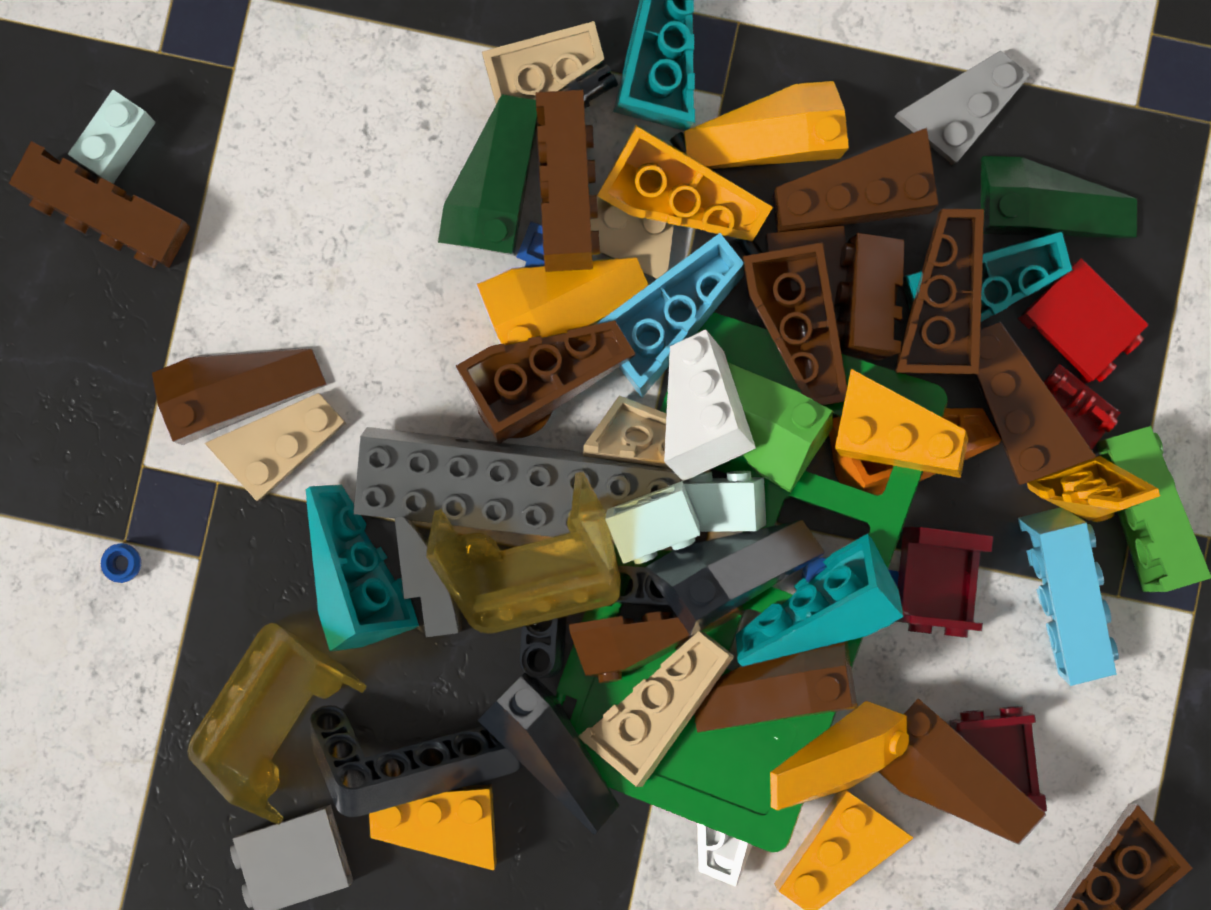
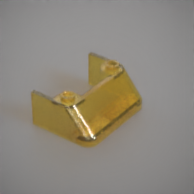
(530, 580)
(258, 711)

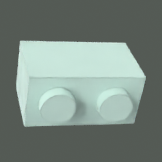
(112, 137)
(728, 502)
(653, 523)

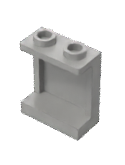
(291, 861)

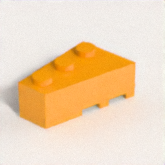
(896, 431)
(446, 825)
(839, 851)

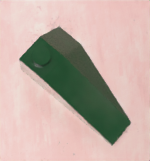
(491, 188)
(1041, 201)

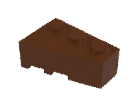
(870, 296)

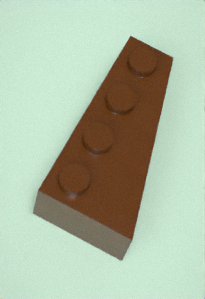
(565, 181)
(868, 187)
(947, 303)
(1025, 413)

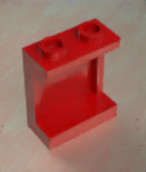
(1085, 321)

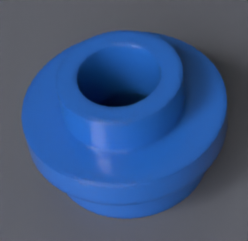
(109, 567)

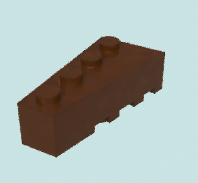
(99, 206)
(1127, 868)

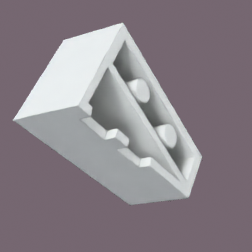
(703, 409)

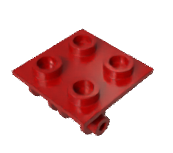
(1082, 405)

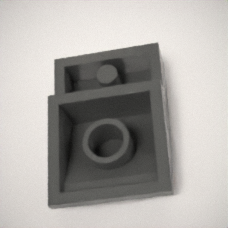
(420, 580)

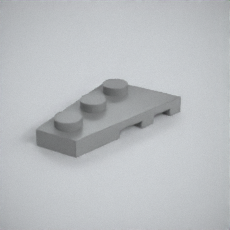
(965, 105)

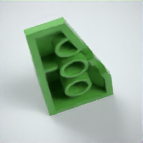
(783, 426)

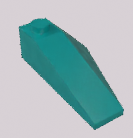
(353, 585)
(838, 605)

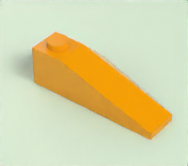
(671, 187)
(545, 304)
(1093, 489)
(841, 756)

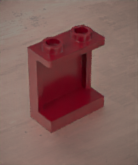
(940, 579)
(1007, 744)

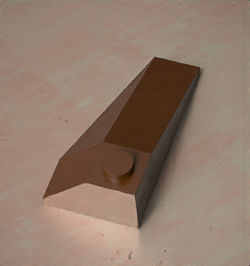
(798, 310)
(220, 390)
(622, 646)

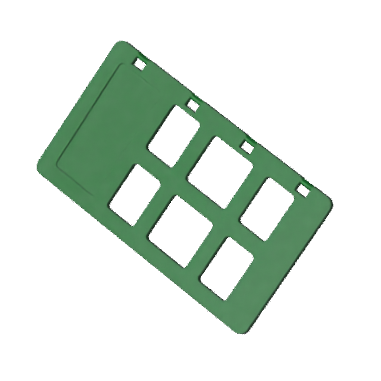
(725, 773)

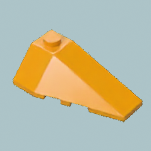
(783, 127)

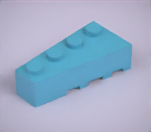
(675, 308)
(1071, 594)

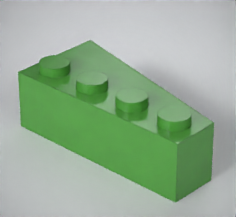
(1157, 529)

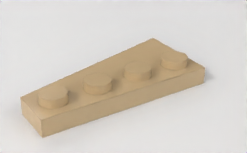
(650, 719)

